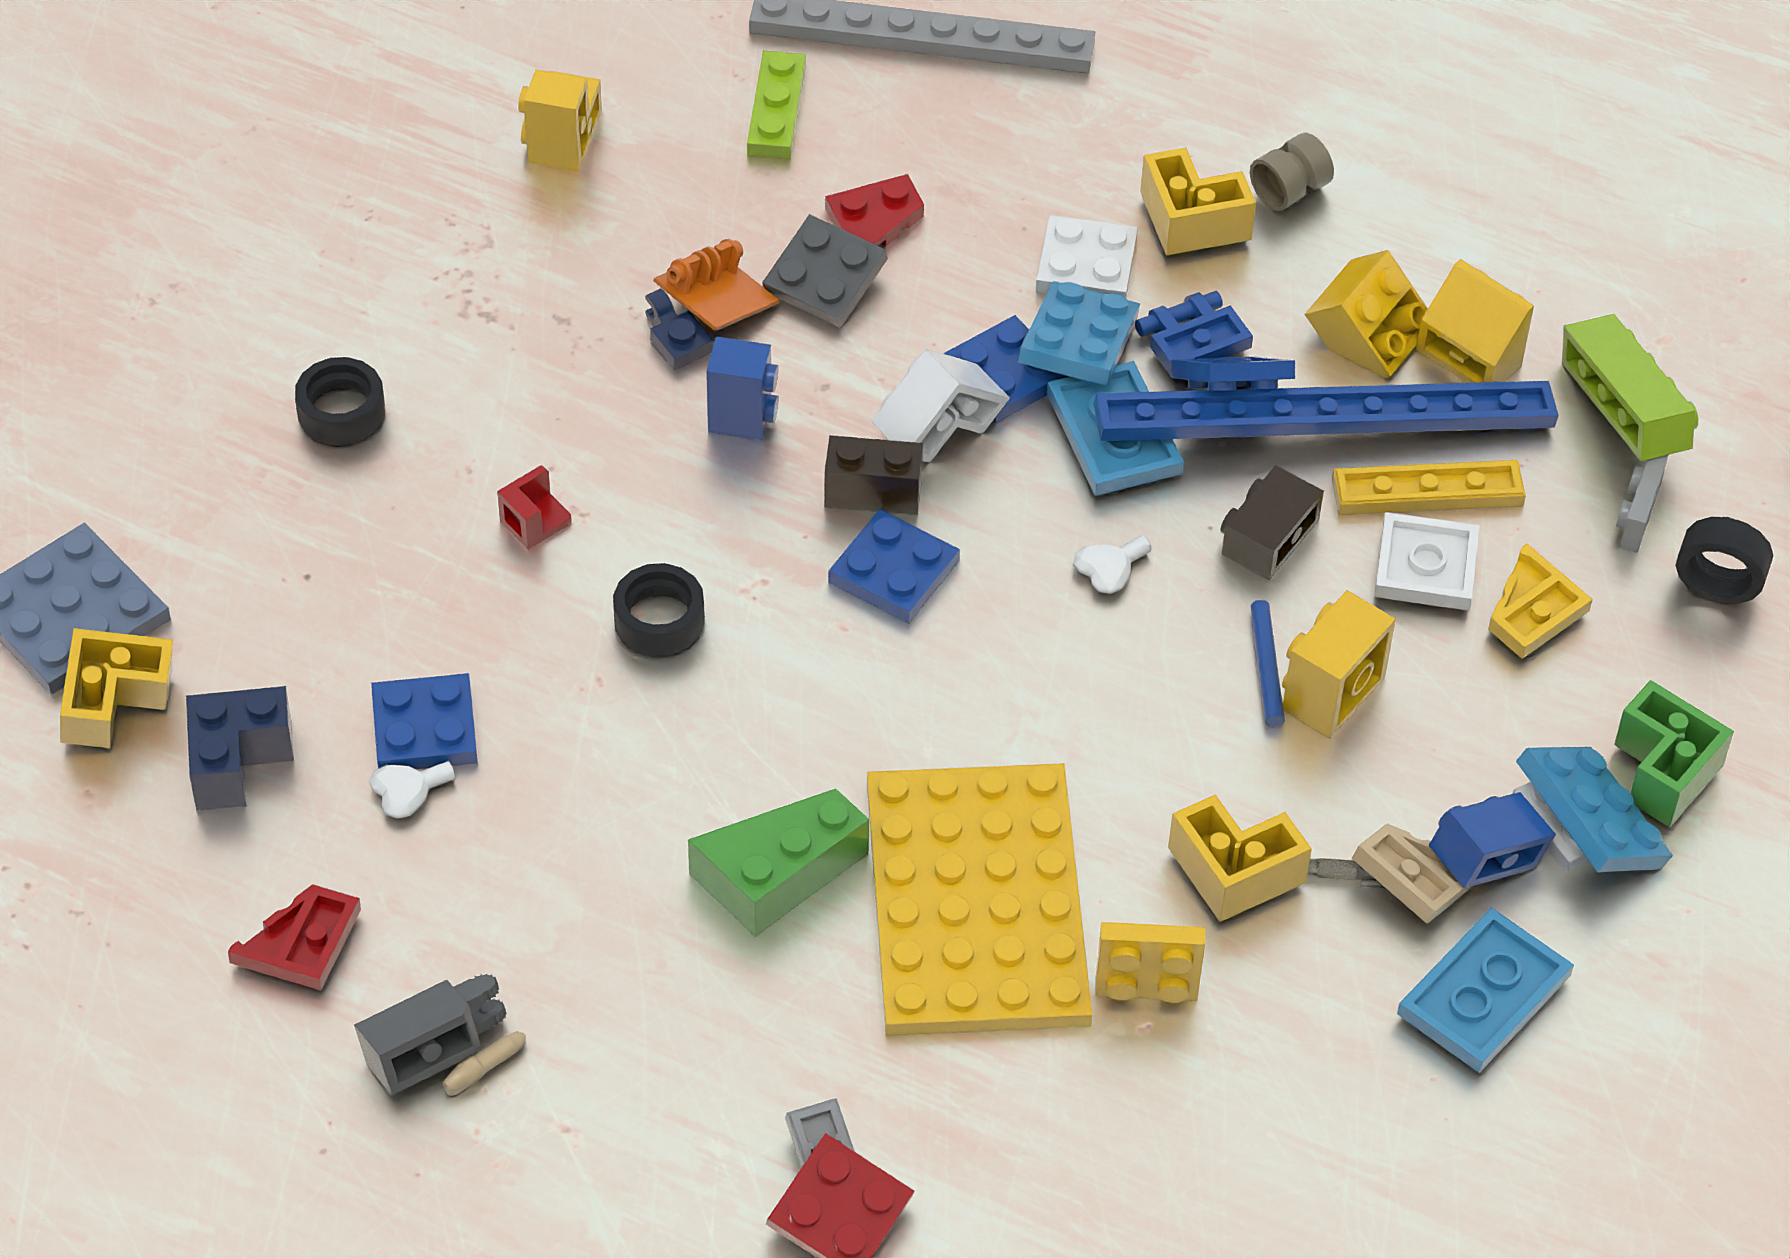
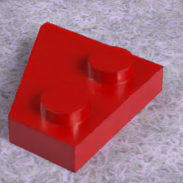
(877, 209)
(301, 939)

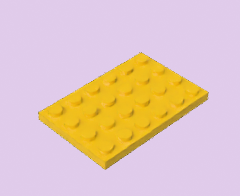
(977, 900)

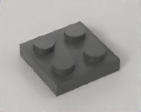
(825, 270)

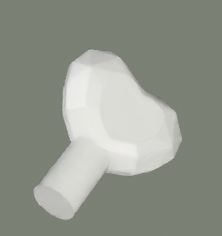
(1109, 565)
(406, 788)

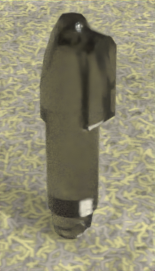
(1342, 869)

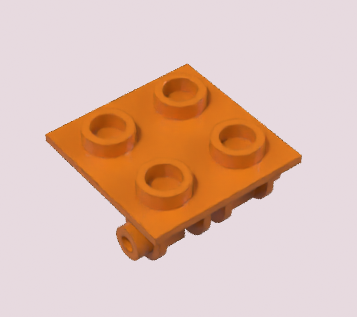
(715, 286)

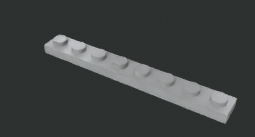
(925, 33)

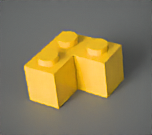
(559, 118)
(1192, 210)
(110, 672)
(1233, 865)

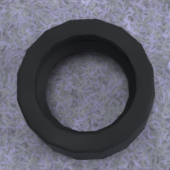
(340, 427)
(1731, 538)
(656, 581)

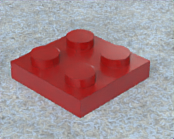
(839, 1204)

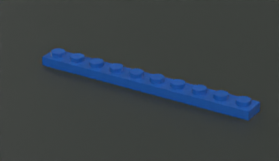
(1325, 410)

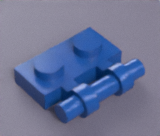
(1204, 336)

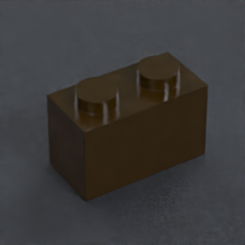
(873, 475)
(1271, 521)

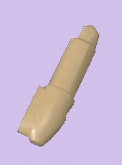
(474, 1067)

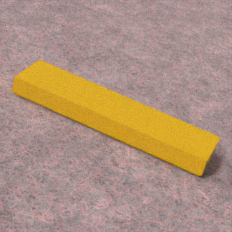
(1428, 487)

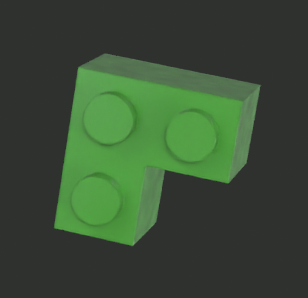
(1677, 750)

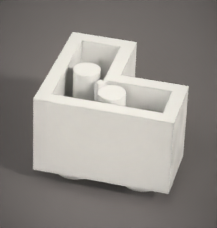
(937, 399)

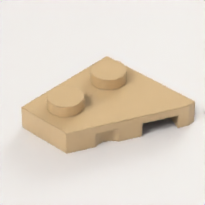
(1409, 871)

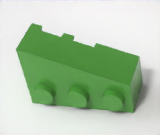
(779, 857)

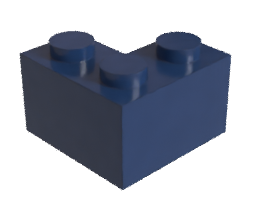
(234, 732)

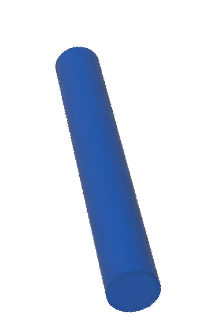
(1267, 663)

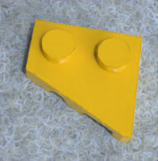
(1536, 604)

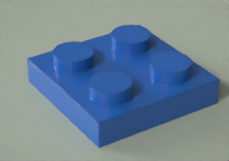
(997, 355)
(1229, 372)
(894, 566)
(424, 721)

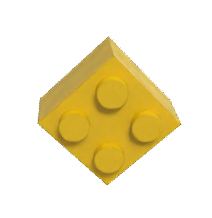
(1337, 663)

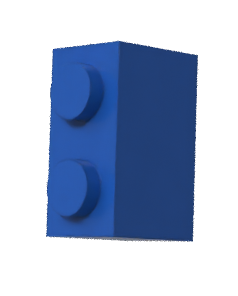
(741, 388)
(1491, 839)

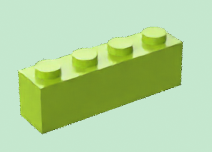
(1629, 387)

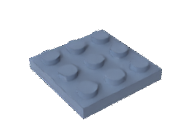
(69, 587)

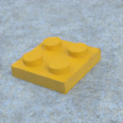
(1149, 961)

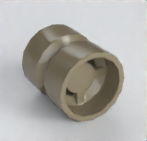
(1291, 171)

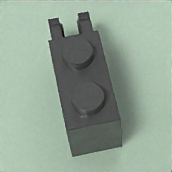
(429, 1031)

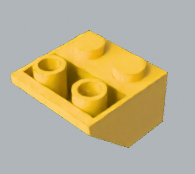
(1369, 314)
(1475, 327)

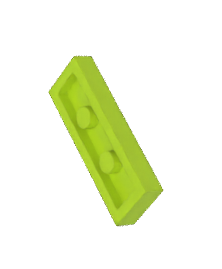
(776, 104)

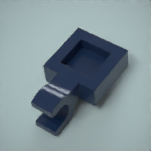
(676, 337)

